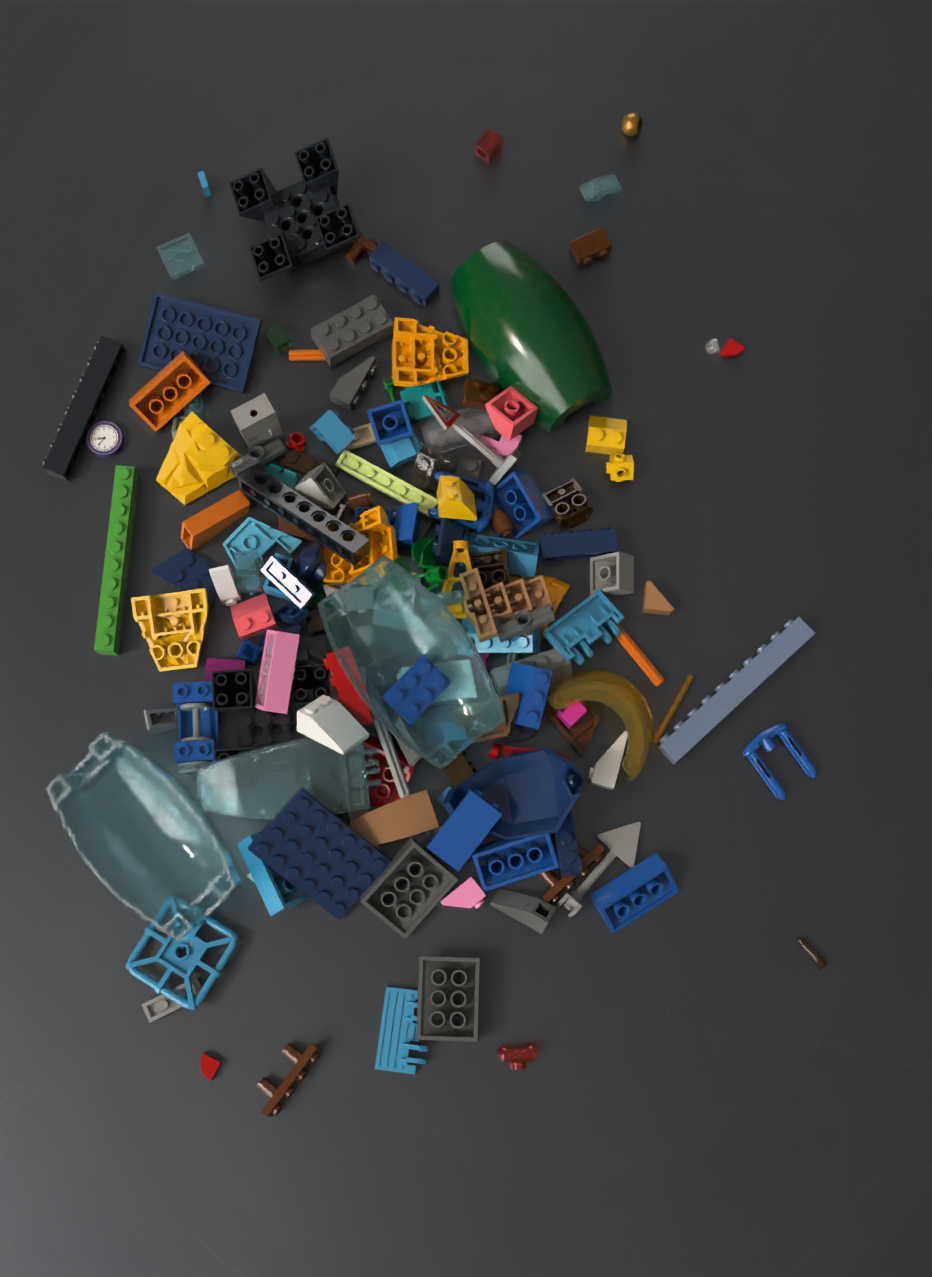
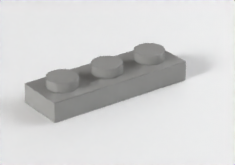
(163, 1005)

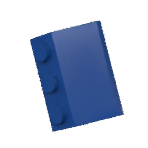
(523, 502)
(534, 686)

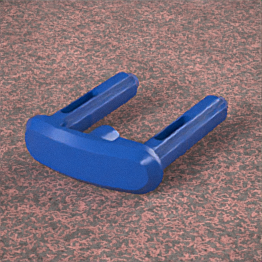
(485, 507)
(765, 739)

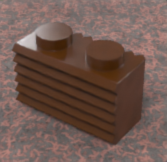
(590, 247)

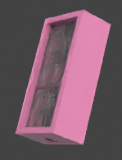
(277, 671)

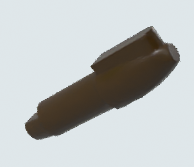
(815, 956)

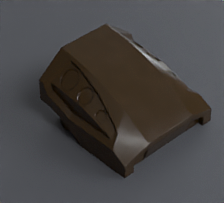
(568, 504)
(492, 567)

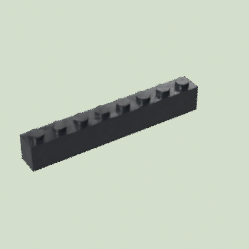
(84, 408)

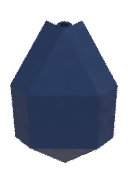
(530, 787)

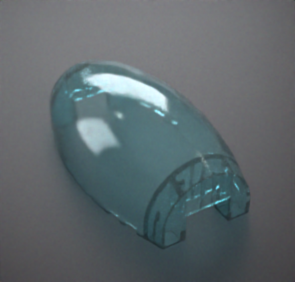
(381, 629)
(145, 836)

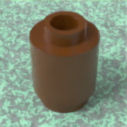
(360, 499)
(502, 524)

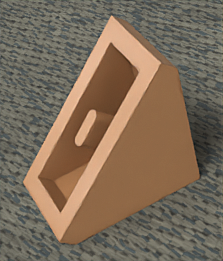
(654, 601)

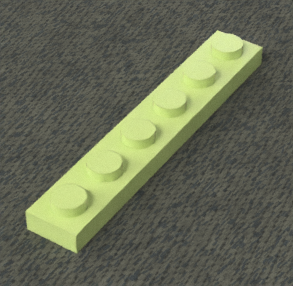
(385, 482)

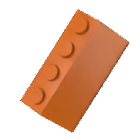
(169, 391)

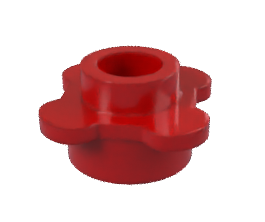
(296, 437)

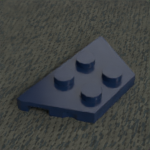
(187, 572)

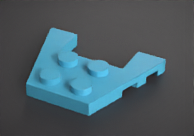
(259, 537)

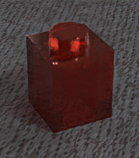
(488, 146)

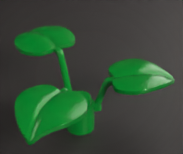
(425, 558)

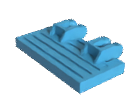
(586, 624)
(397, 1032)

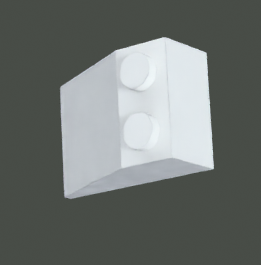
(330, 725)

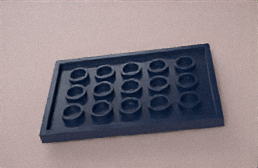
(213, 338)
(319, 854)

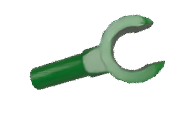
(390, 387)

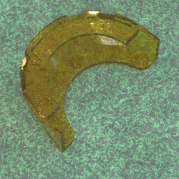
(622, 698)

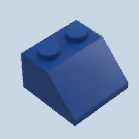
(390, 422)
(406, 524)

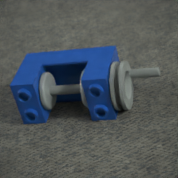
(197, 727)

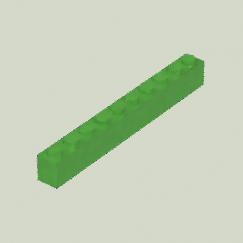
(116, 561)

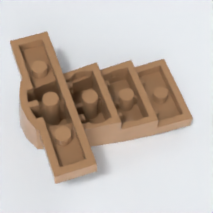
(500, 602)
(395, 820)

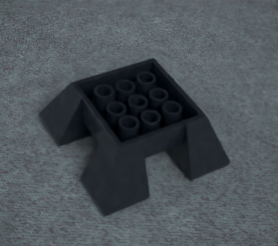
(295, 212)
(236, 694)

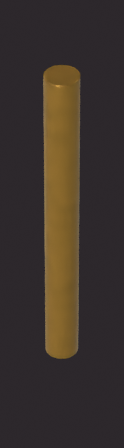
(673, 708)

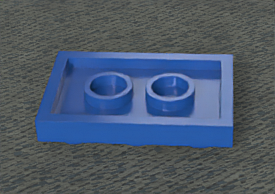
(416, 689)

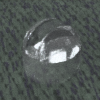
(712, 346)

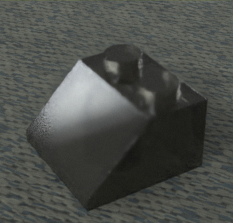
(427, 464)

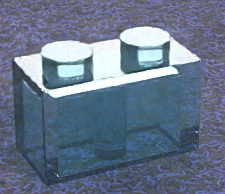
(248, 572)

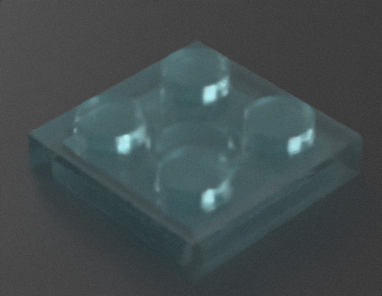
(180, 256)

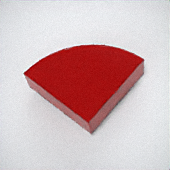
(731, 348)
(209, 1066)

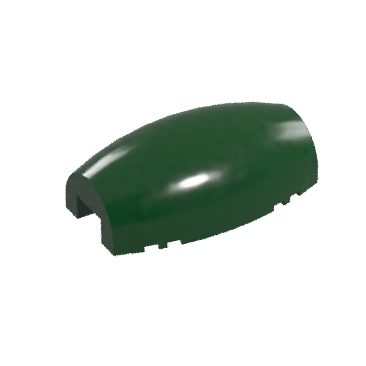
(529, 332)

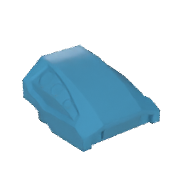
(401, 450)

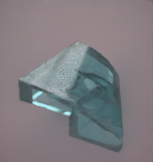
(450, 598)

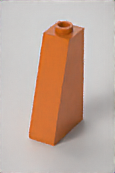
(214, 519)

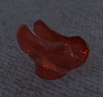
(517, 1056)

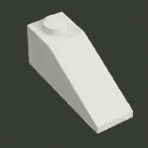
(225, 585)
(606, 769)

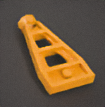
(457, 610)

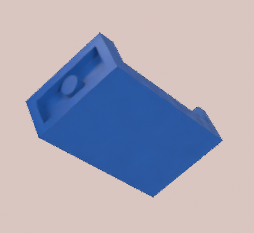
(464, 829)

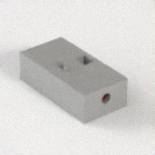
(257, 422)

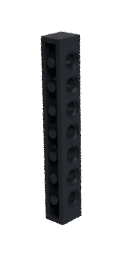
(304, 514)

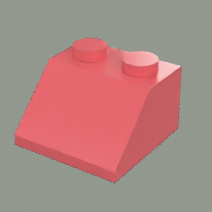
(511, 413)
(253, 617)

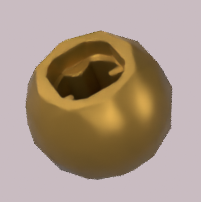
(631, 124)

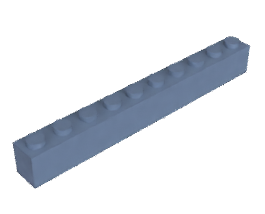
(736, 690)

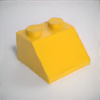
(606, 435)
(455, 499)

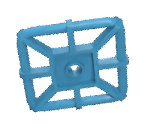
(186, 964)

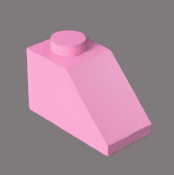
(465, 896)

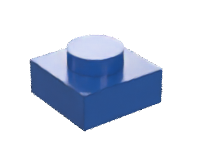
(247, 652)

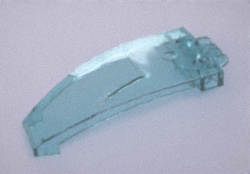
(268, 777)

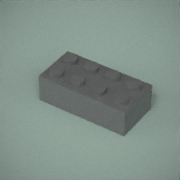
(352, 330)

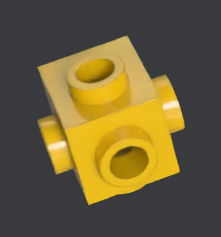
(620, 467)

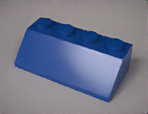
(513, 860)
(634, 893)

